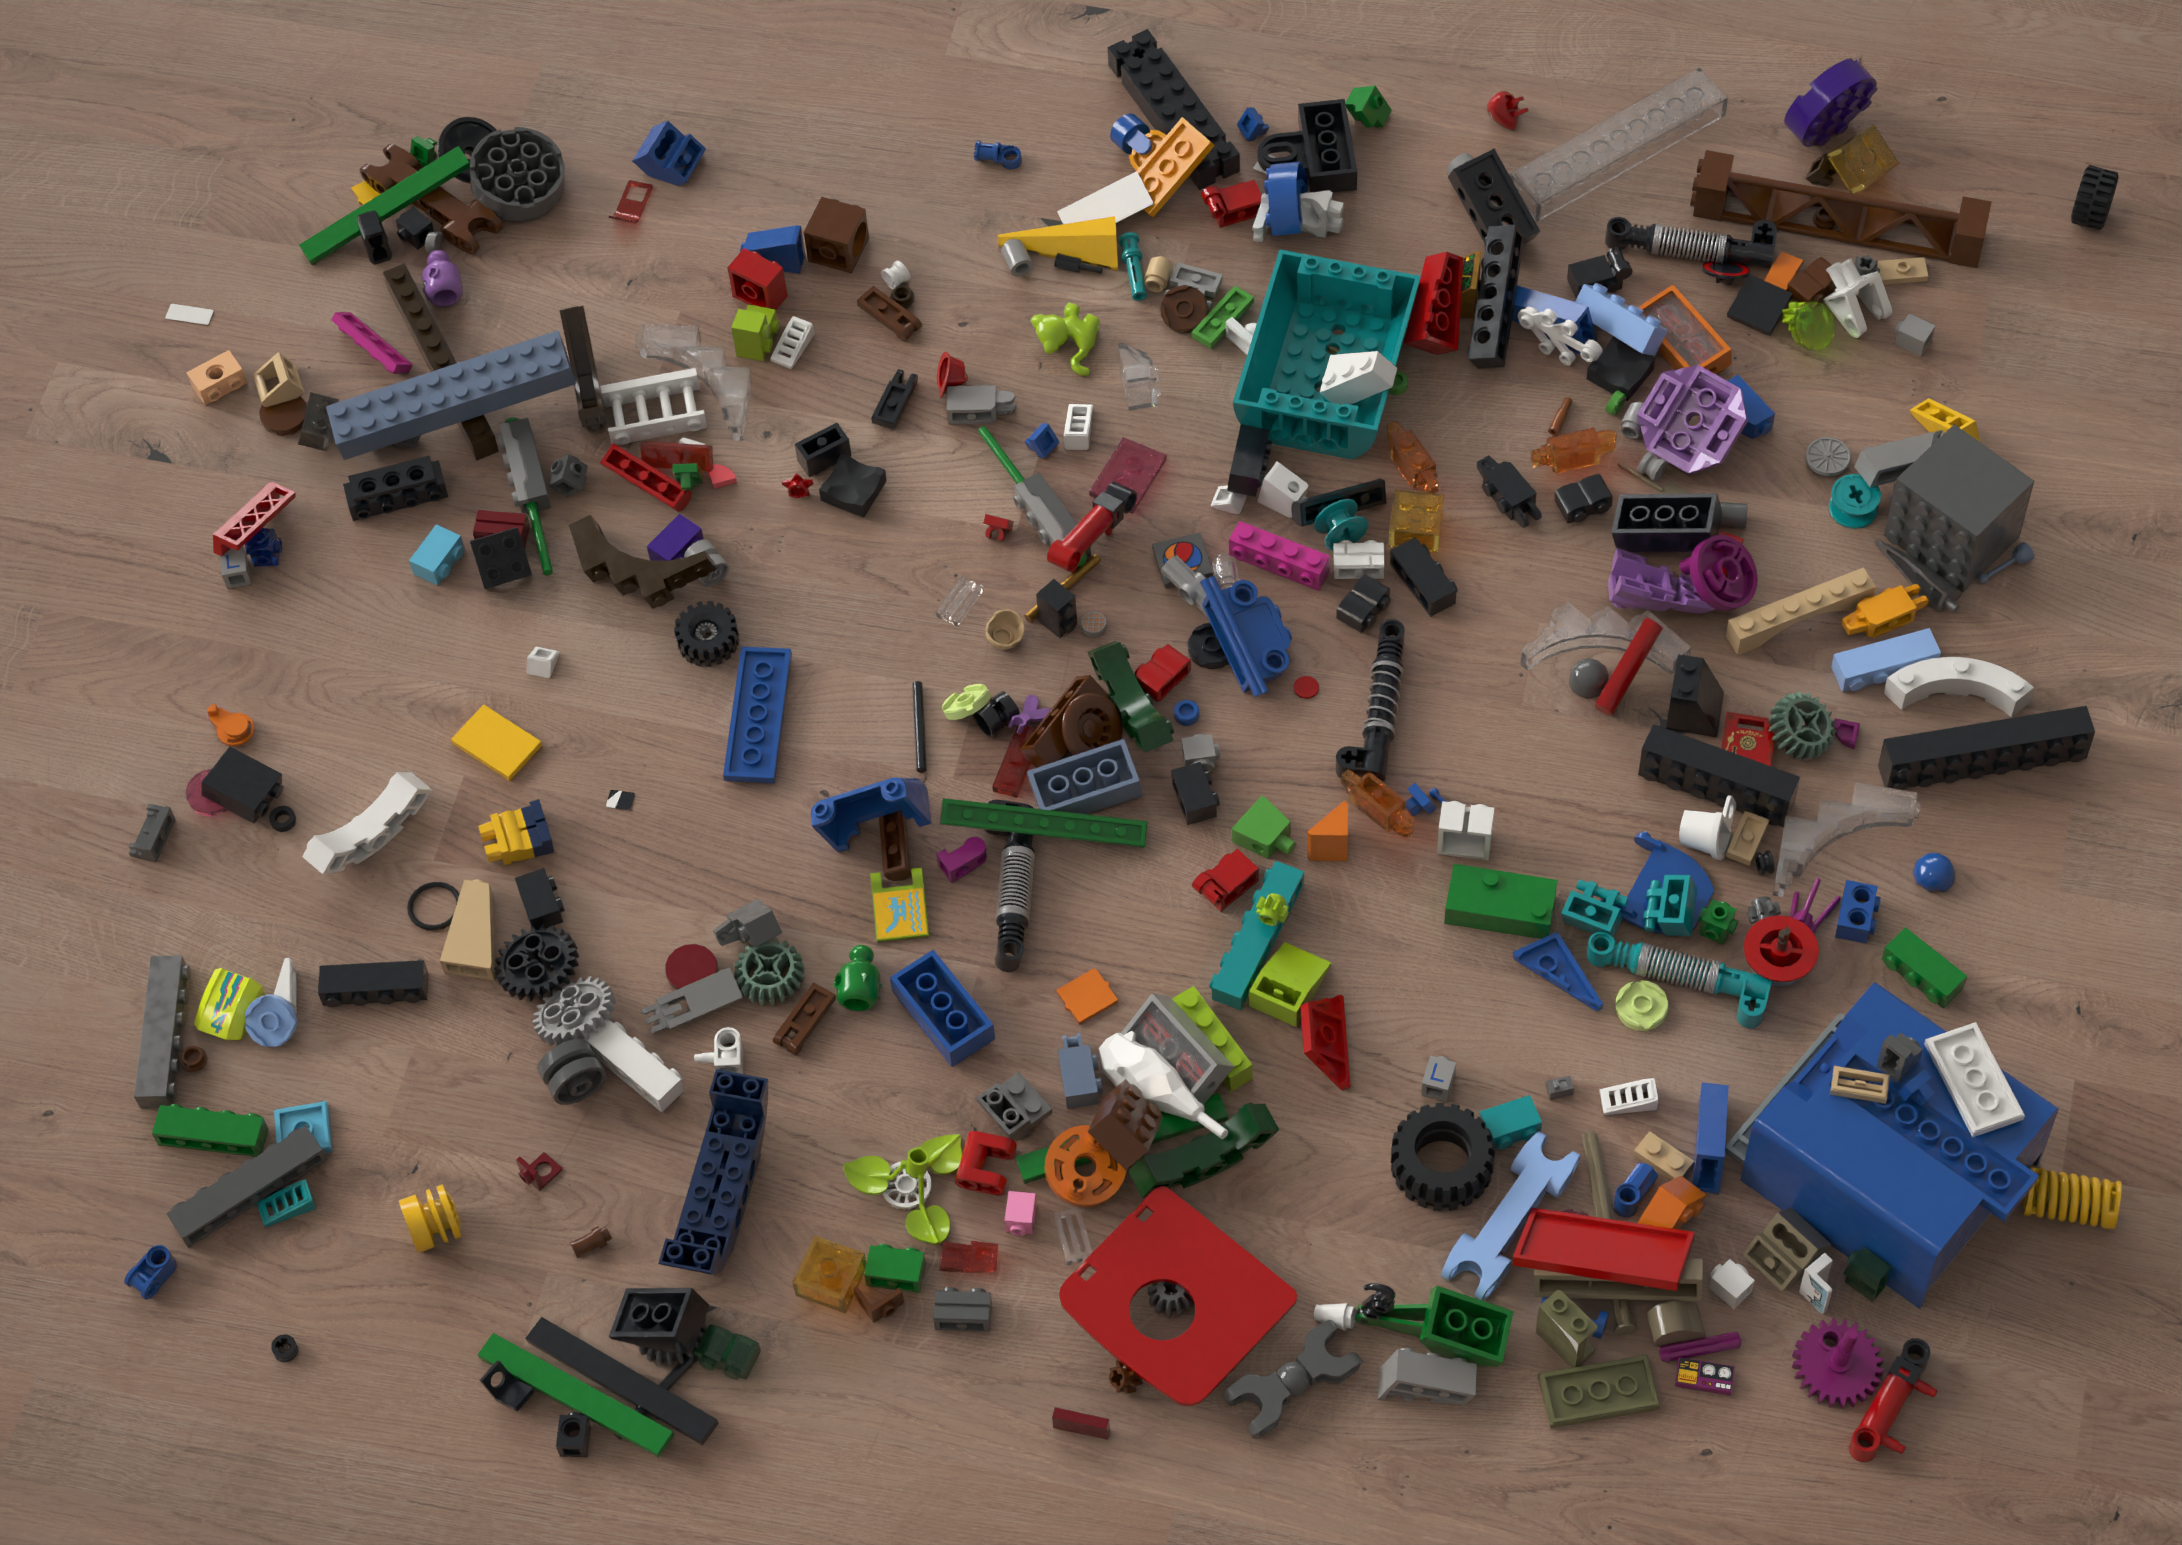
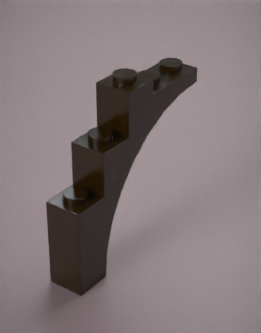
(583, 366)
(629, 573)

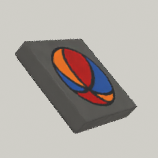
(1188, 549)

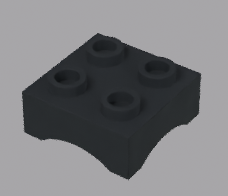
(1620, 368)
(853, 485)
(501, 558)

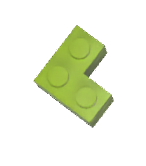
(754, 332)

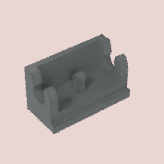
(153, 833)

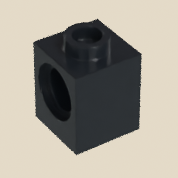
(577, 1445)

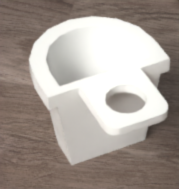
(1708, 831)

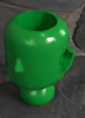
(858, 981)

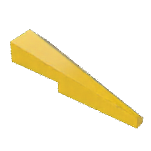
(1090, 240)

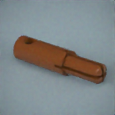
(1560, 417)

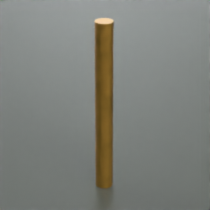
(1068, 582)

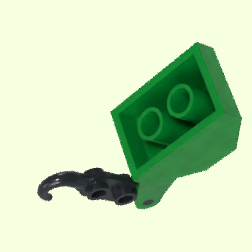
(1452, 1323)

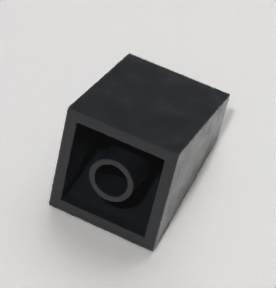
(1694, 698)

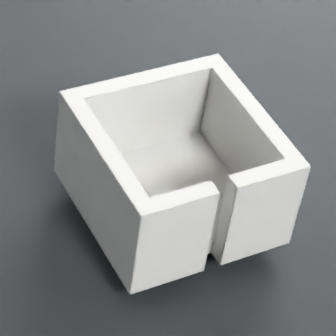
(1465, 830)

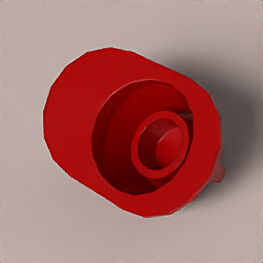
(950, 372)

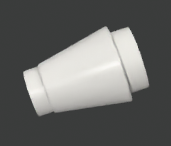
(1341, 1314)

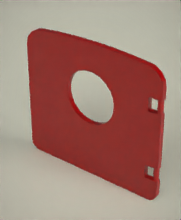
(1231, 1291)

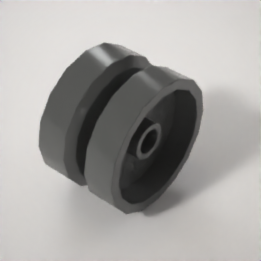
(571, 1071)

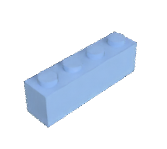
(1621, 320)
(1881, 659)

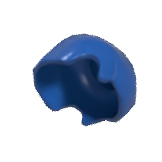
(1934, 872)

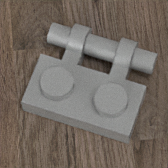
(1203, 280)

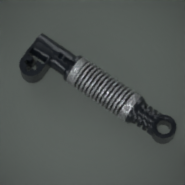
(1709, 247)
(1016, 892)

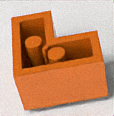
(1674, 1204)

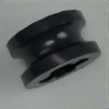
(1764, 862)
(279, 1341)

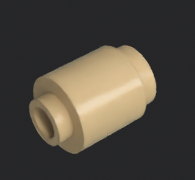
(1158, 274)

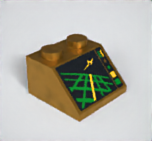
(1470, 280)

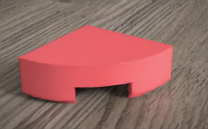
(721, 476)

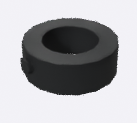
(282, 810)

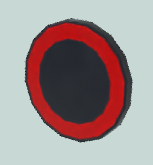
(1726, 271)

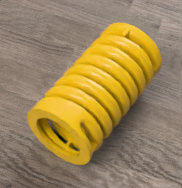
(2079, 1188)

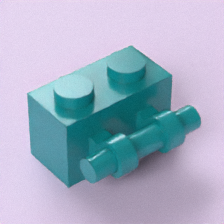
(1676, 905)
(1591, 914)

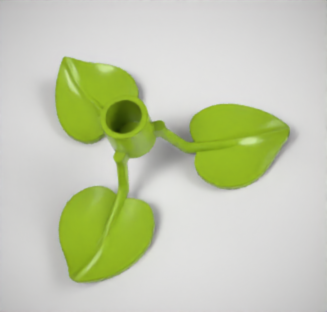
(940, 1154)

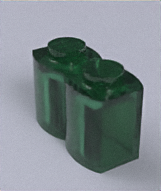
(1867, 1273)
(727, 1352)

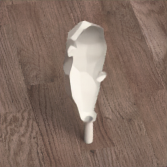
(1155, 1077)

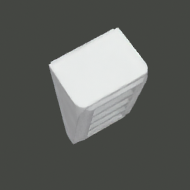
(795, 328)
(1078, 428)
(287, 983)
(1628, 1089)

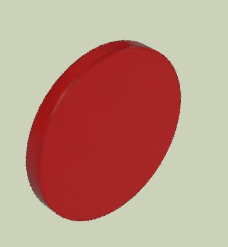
(1306, 687)

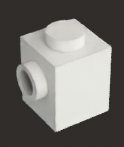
(1731, 1283)

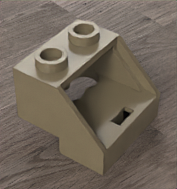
(1771, 1252)

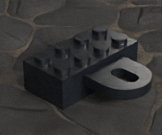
(1321, 145)

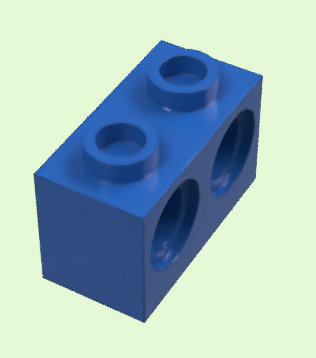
(1855, 911)

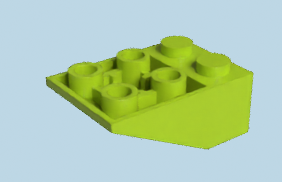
(1287, 983)

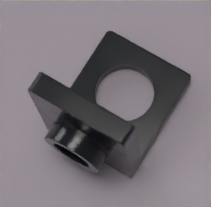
(510, 1390)

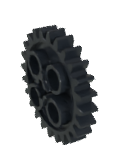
(529, 977)

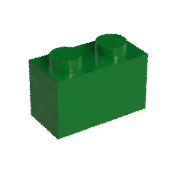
(895, 1268)

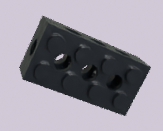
(1498, 189)

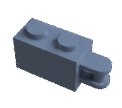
(1078, 1073)

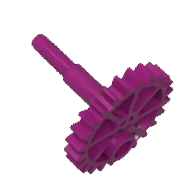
(1837, 1371)

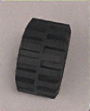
(2094, 197)

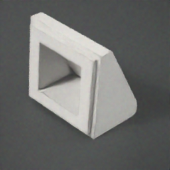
(1228, 501)
(542, 662)

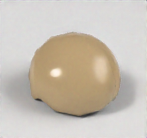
(1005, 629)

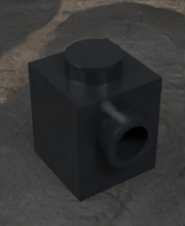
(414, 227)

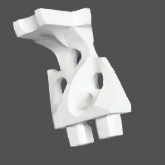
(1318, 215)

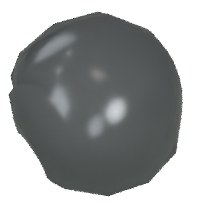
(1588, 678)

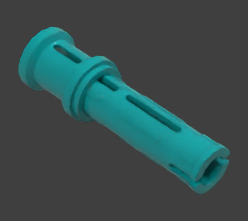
(1129, 250)

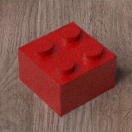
(757, 280)

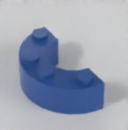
(1284, 190)

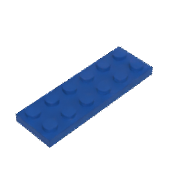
(757, 715)

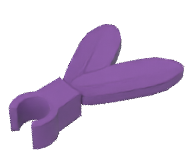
(1029, 713)

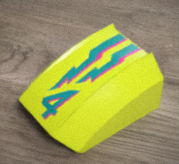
(225, 1004)

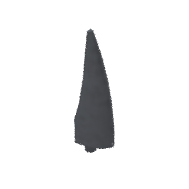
(1935, 587)

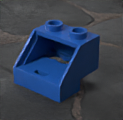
(681, 151)

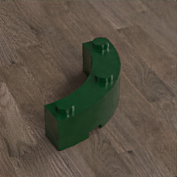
(1134, 706)
(1205, 1154)

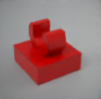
(999, 524)

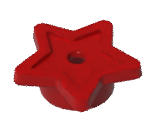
(797, 486)

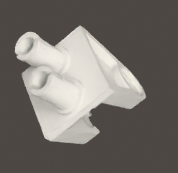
(1844, 300)

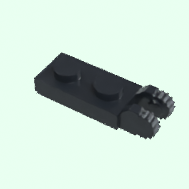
(894, 400)

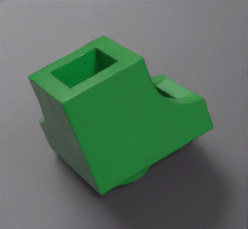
(1368, 106)

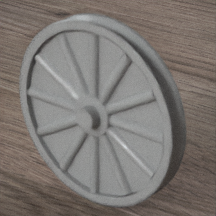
(1828, 456)

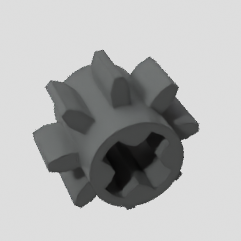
(1866, 265)
(1762, 908)

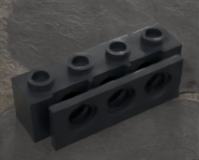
(394, 487)

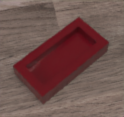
(1081, 1423)

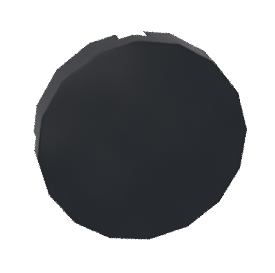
(1205, 648)

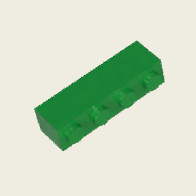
(210, 1130)

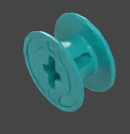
(1854, 502)
(1340, 523)

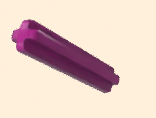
(1700, 1346)

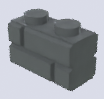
(962, 1310)

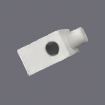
(1281, 489)

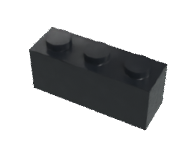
(1249, 461)
(1423, 576)

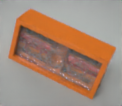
(1689, 336)

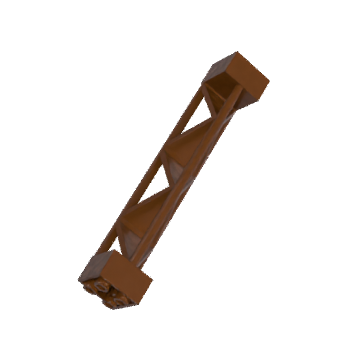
(1860, 217)

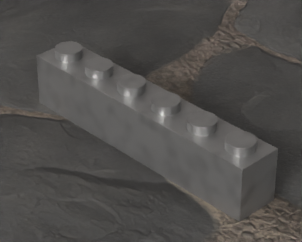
(161, 1031)

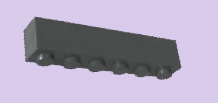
(247, 1185)

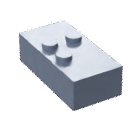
(1087, 780)

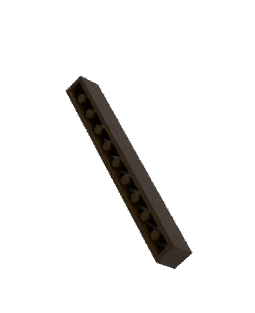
(434, 350)

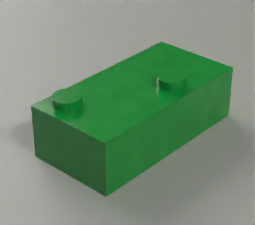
(1500, 901)

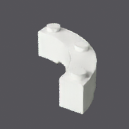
(1959, 677)
(371, 829)

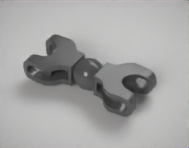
(1292, 1379)

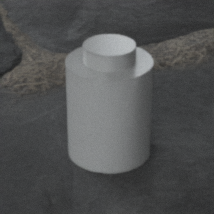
(1017, 257)

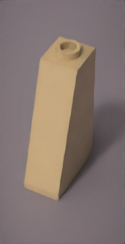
(471, 936)

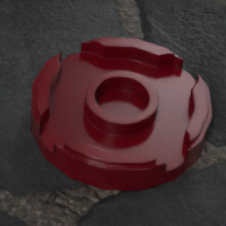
(689, 965)

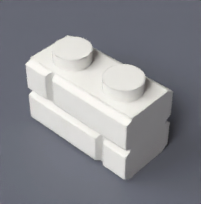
(1357, 559)

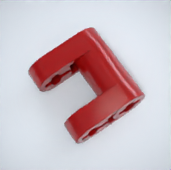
(970, 1170)

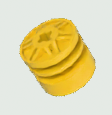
(430, 1218)

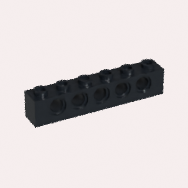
(1500, 280)

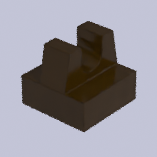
(1819, 171)

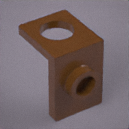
(882, 1308)

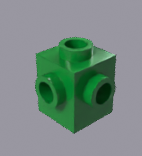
(1717, 921)

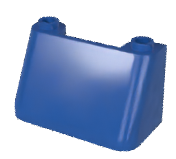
(840, 815)

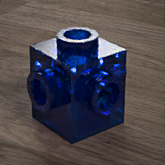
(264, 548)

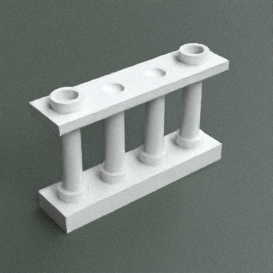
(648, 388)

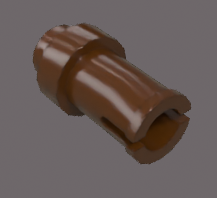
(595, 1239)

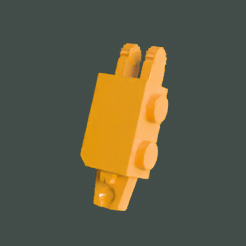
(1885, 611)

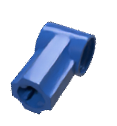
(1635, 1189)

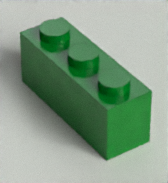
(1924, 968)

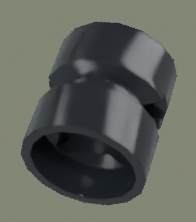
(996, 714)

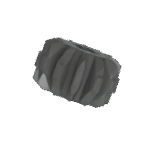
(1169, 1302)

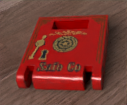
(1748, 742)

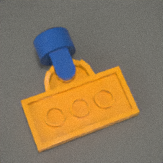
(1160, 158)

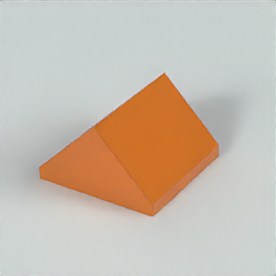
(1329, 836)

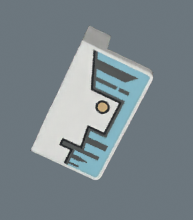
(1814, 1283)

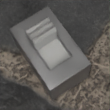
(1559, 1087)

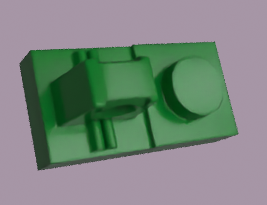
(687, 475)

